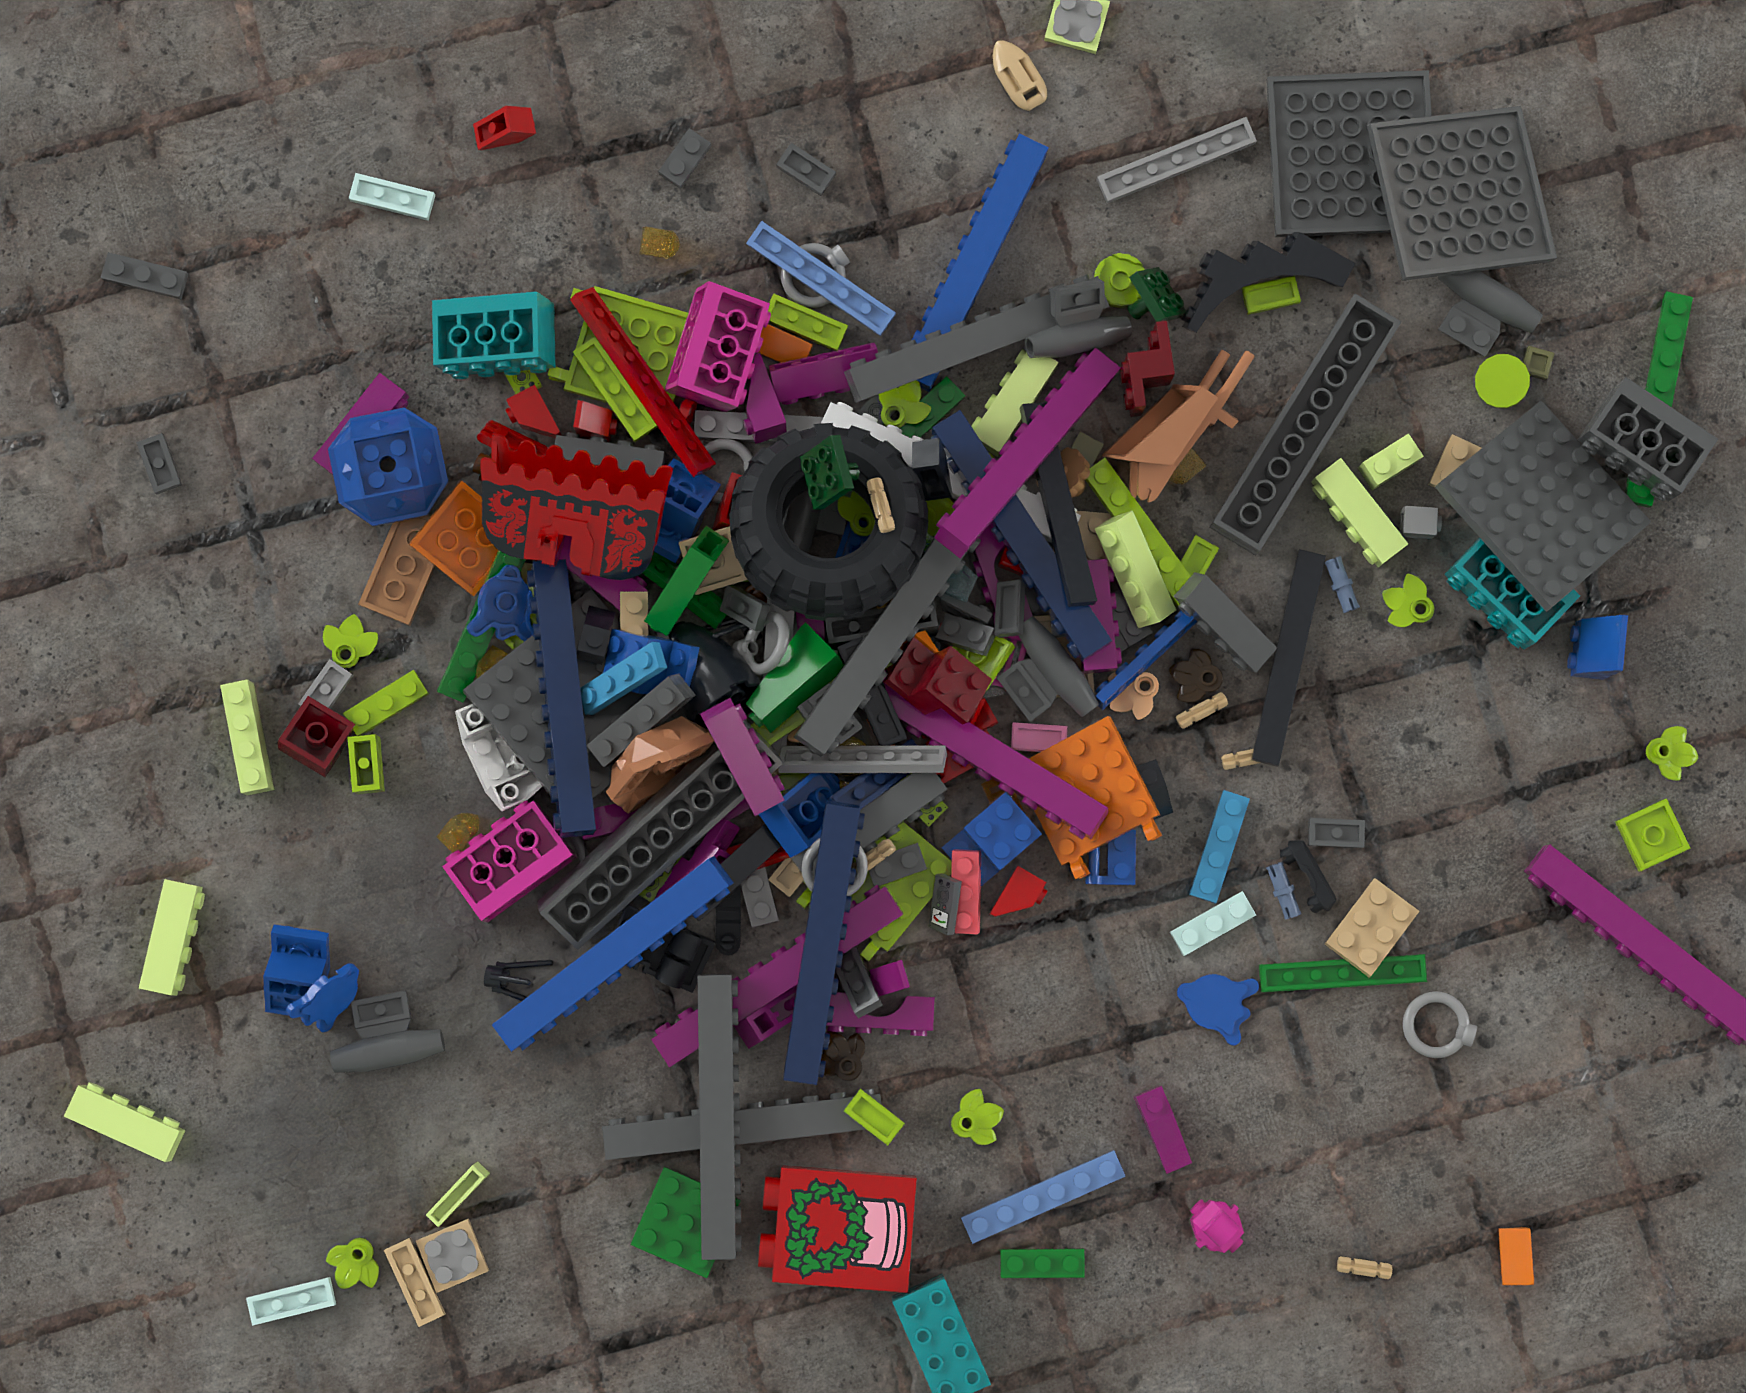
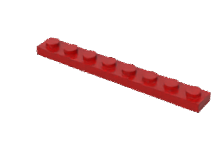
(643, 381)

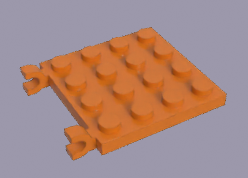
(1103, 769)

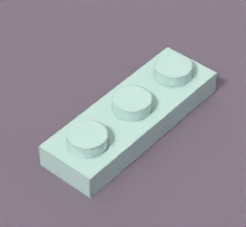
(392, 196)
(1212, 923)
(291, 1301)

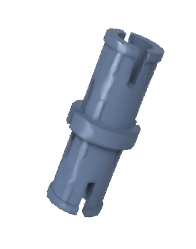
(1342, 584)
(1283, 890)

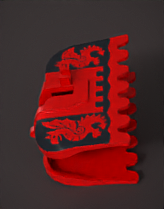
(541, 498)

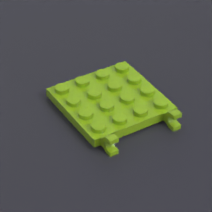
(650, 327)
(909, 892)

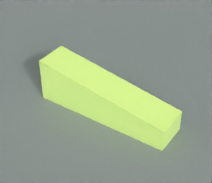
(457, 1194)

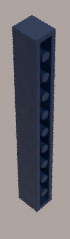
(1024, 542)
(562, 699)
(821, 942)

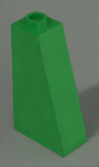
(686, 581)
(799, 675)

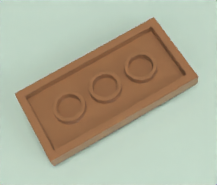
(398, 574)

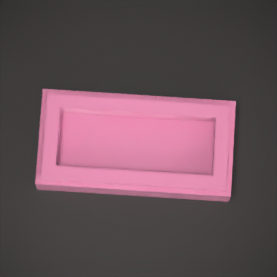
(1036, 736)

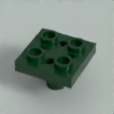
(1156, 296)
(828, 472)

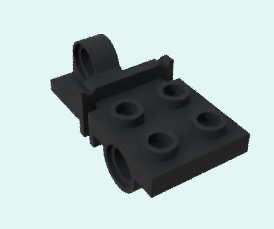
(678, 959)

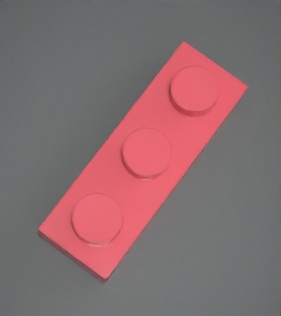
(967, 868)

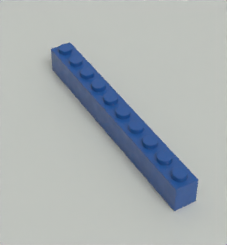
(984, 241)
(613, 953)

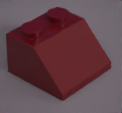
(316, 736)

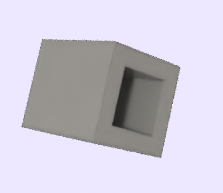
(1419, 522)

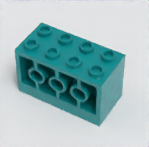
(493, 334)
(1503, 608)
(940, 1338)

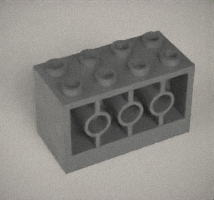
(1635, 418)

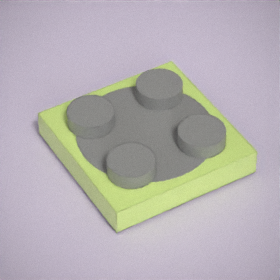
(1077, 23)

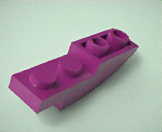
(713, 844)

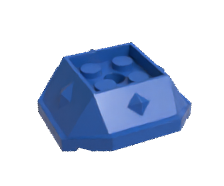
(393, 495)

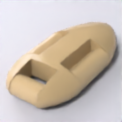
(1018, 75)

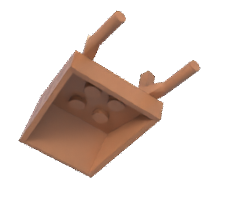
(1173, 426)

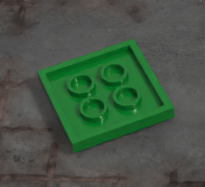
(673, 1223)

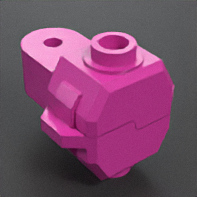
(1216, 1226)

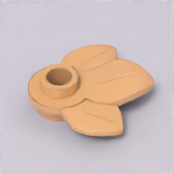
(1134, 698)

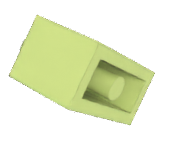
(1390, 462)

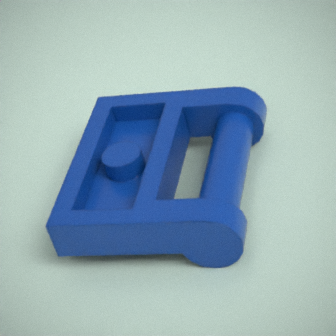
(1120, 862)

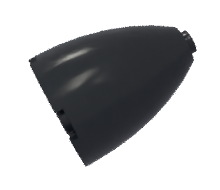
(718, 672)

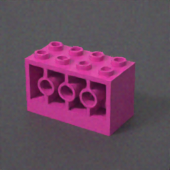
(701, 342)
(524, 872)

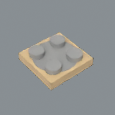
(452, 1255)

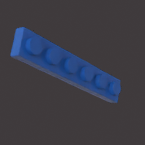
(1144, 659)

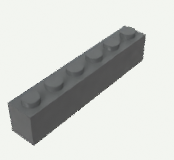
(893, 808)

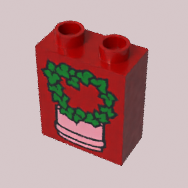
(839, 1228)

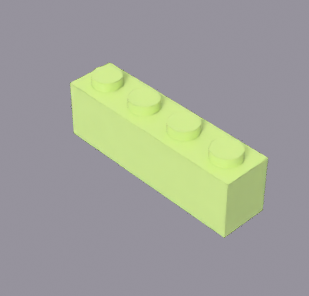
(1018, 388)
(1359, 513)
(1135, 569)
(247, 737)
(171, 938)
(124, 1122)

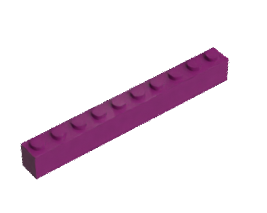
(1026, 453)
(1005, 766)
(1640, 940)
(778, 975)

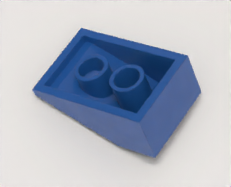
(1598, 647)
(800, 816)

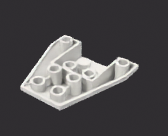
(496, 765)

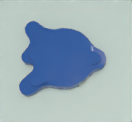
(504, 605)
(326, 998)
(1217, 1003)

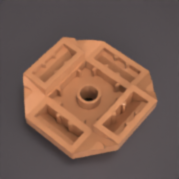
(654, 760)

